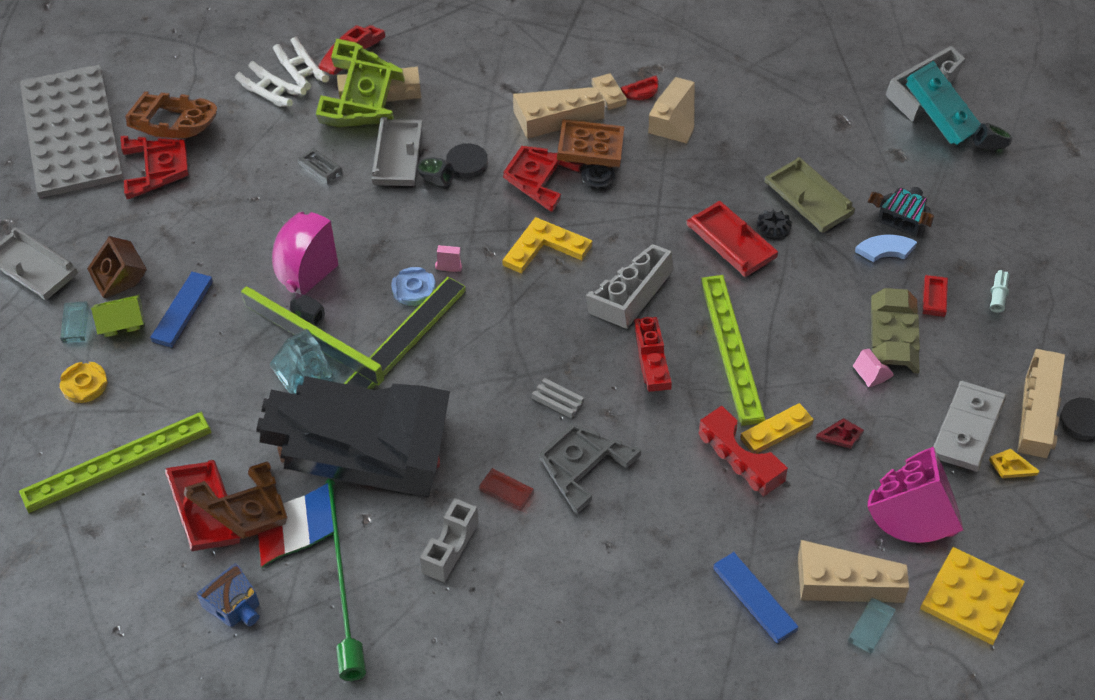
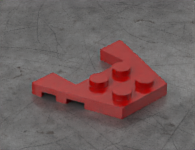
(163, 163)
(531, 171)

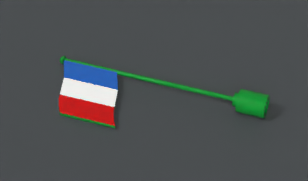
(308, 522)

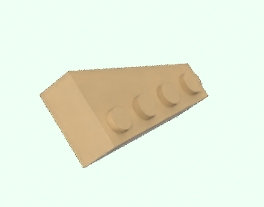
(544, 111)
(849, 576)

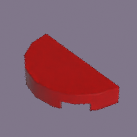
(642, 89)

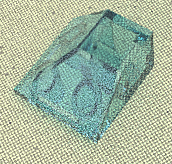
(300, 358)

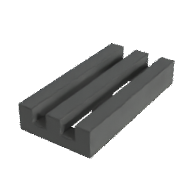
(317, 167)

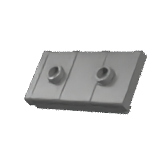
(397, 152)
(34, 264)
(969, 425)

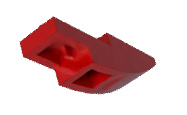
(363, 36)
(652, 354)

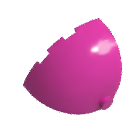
(304, 252)
(916, 501)

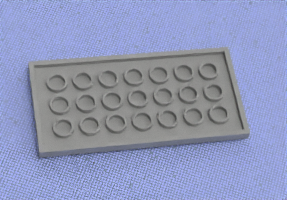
(70, 131)

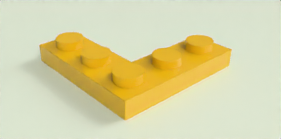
(548, 234)

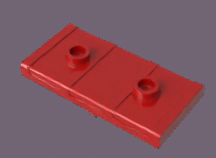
(732, 238)
(200, 527)

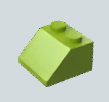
(118, 315)

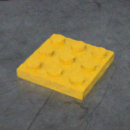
(972, 595)

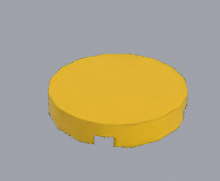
(83, 382)

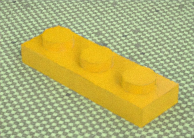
(776, 428)

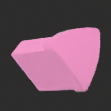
(448, 259)
(871, 368)

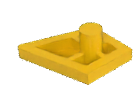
(1012, 465)

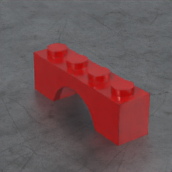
(761, 471)

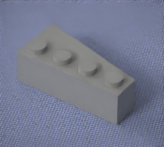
(949, 63)

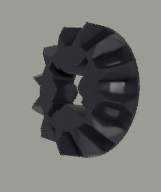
(607, 174)
(767, 227)

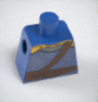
(230, 598)

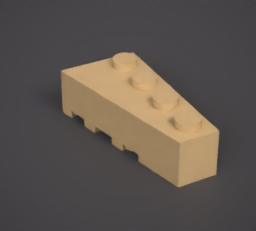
(1041, 404)

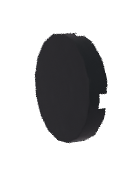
(467, 160)
(1079, 418)

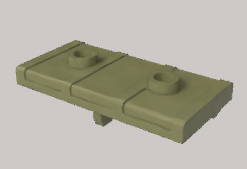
(811, 194)

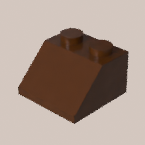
(116, 267)

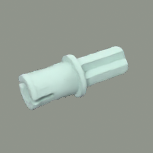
(999, 292)

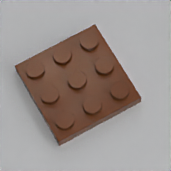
(590, 143)

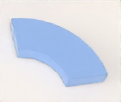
(886, 246)

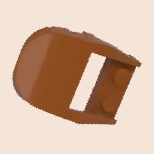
(195, 115)

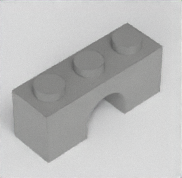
(443, 553)

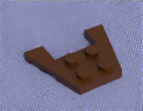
(244, 511)

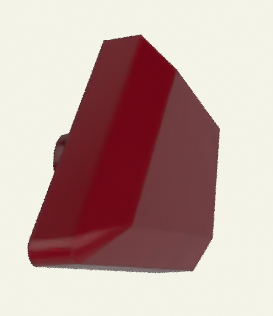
(841, 433)

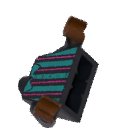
(903, 210)

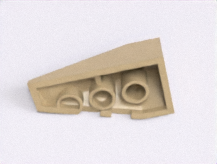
(674, 112)

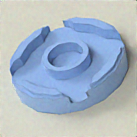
(413, 286)

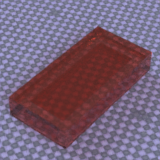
(506, 489)

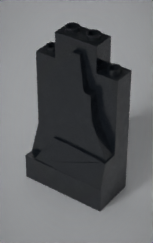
(359, 433)

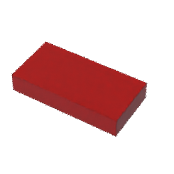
(935, 296)

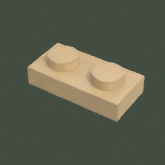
(610, 91)

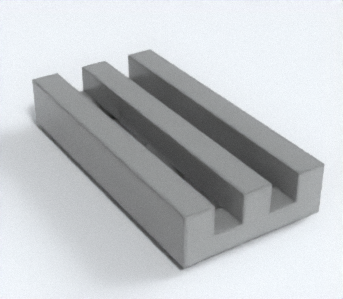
(560, 396)

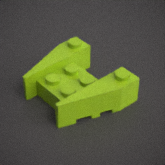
(364, 88)

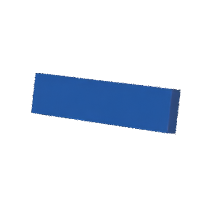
(181, 309)
(755, 597)

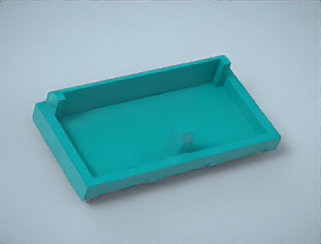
(942, 103)

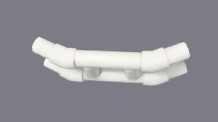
(303, 56)
(268, 78)

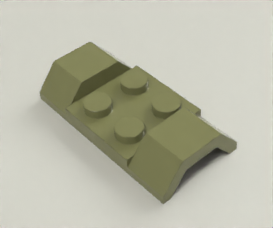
(895, 328)

